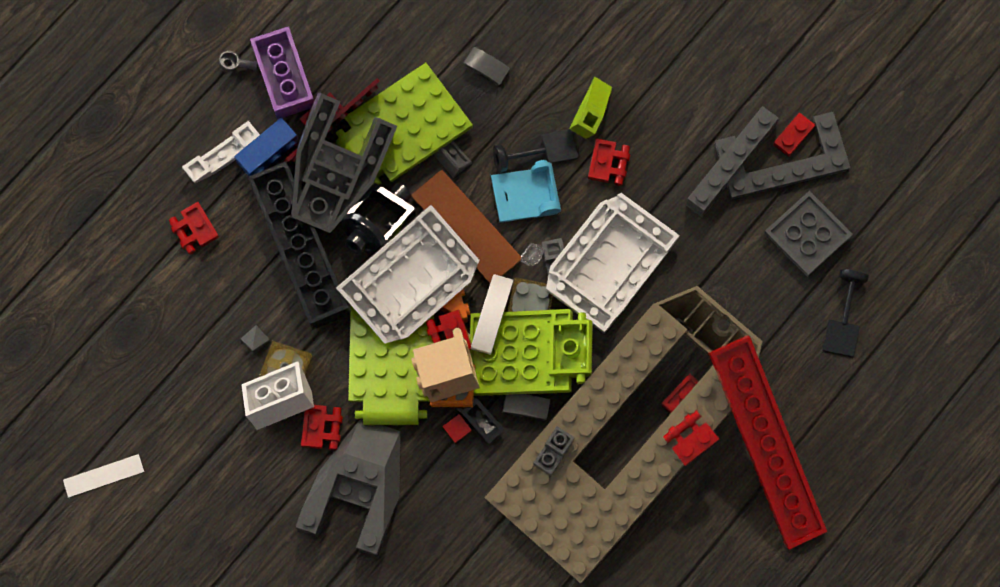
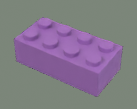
(282, 72)

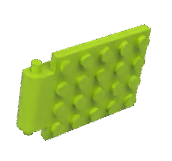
(423, 117)
(534, 353)
(384, 375)

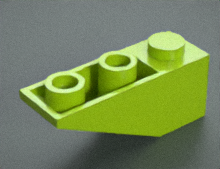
(591, 109)

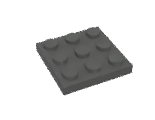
(808, 233)

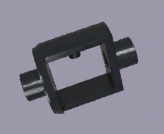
(364, 234)

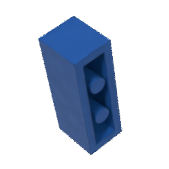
(267, 148)

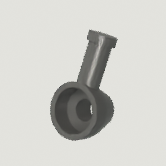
(233, 60)

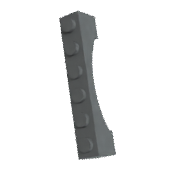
(734, 157)

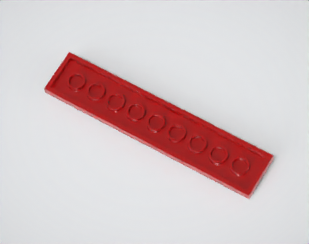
(768, 442)

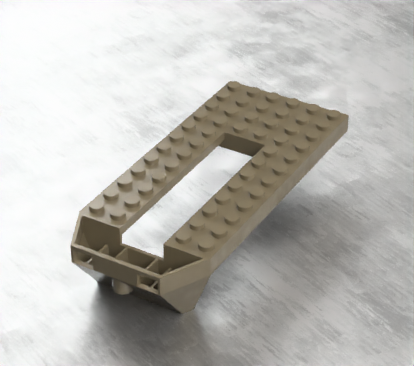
(570, 511)

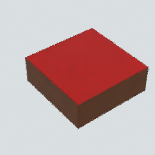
(457, 429)

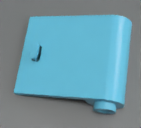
(528, 193)

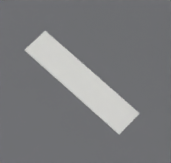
(103, 475)

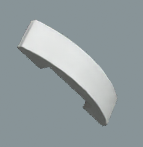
(221, 155)
(491, 314)

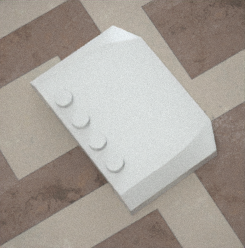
(609, 260)
(410, 277)

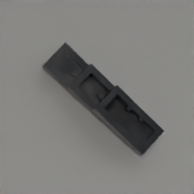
(481, 420)

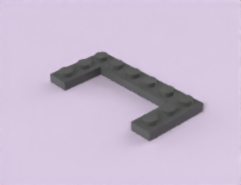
(830, 162)

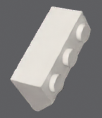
(277, 396)

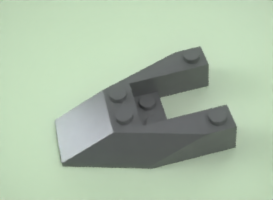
(330, 177)
(362, 474)

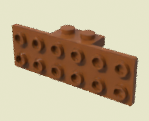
(473, 228)

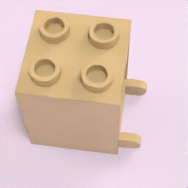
(445, 368)

